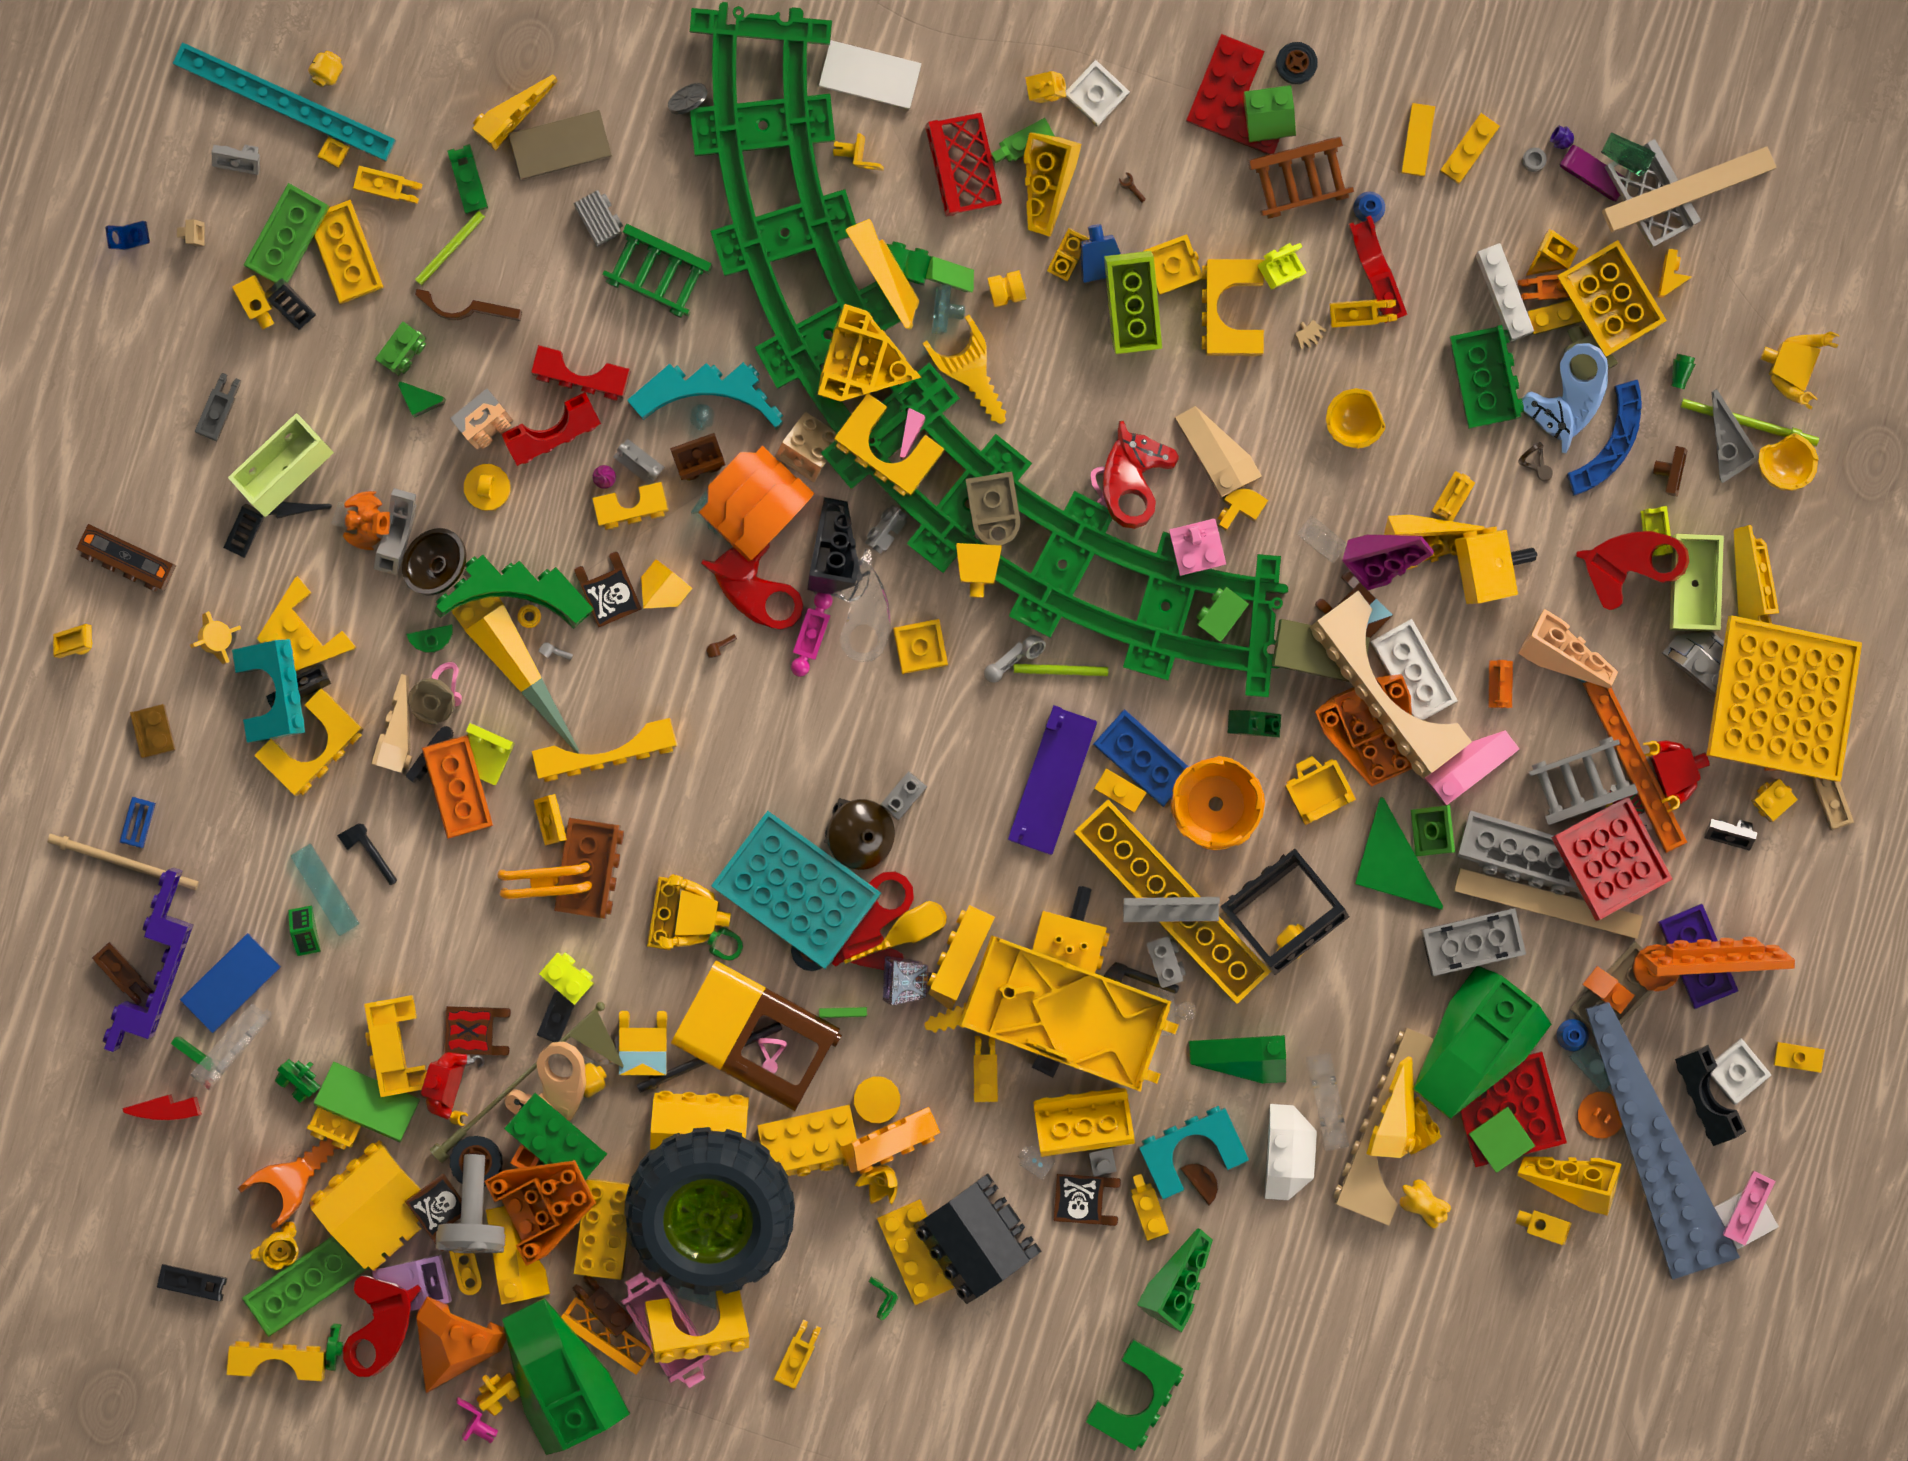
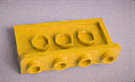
(1083, 1121)
(809, 1140)

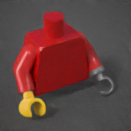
(443, 1082)

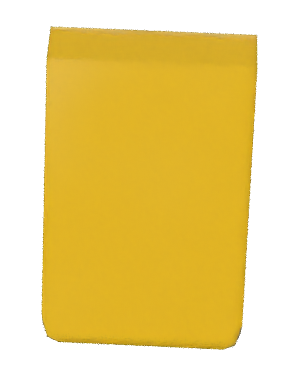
(1669, 279)

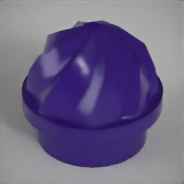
(1562, 137)

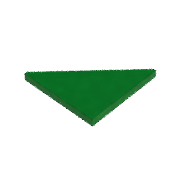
(1391, 864)

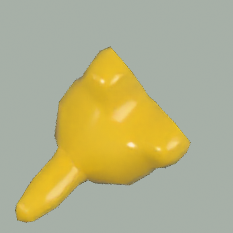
(1421, 1201)

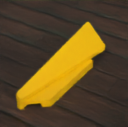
(885, 270)
(1753, 577)

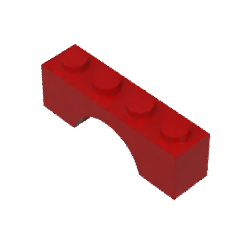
(609, 380)
(528, 443)

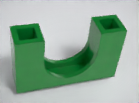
(1131, 1429)

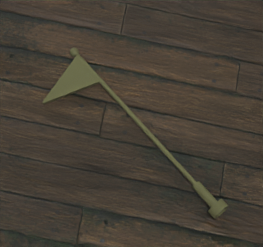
(589, 1032)

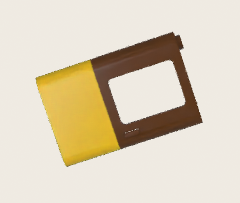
(724, 1019)

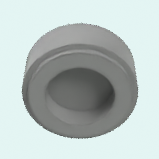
(1534, 159)

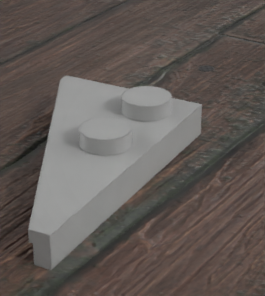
(1733, 446)

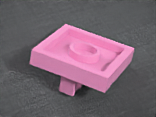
(1197, 547)

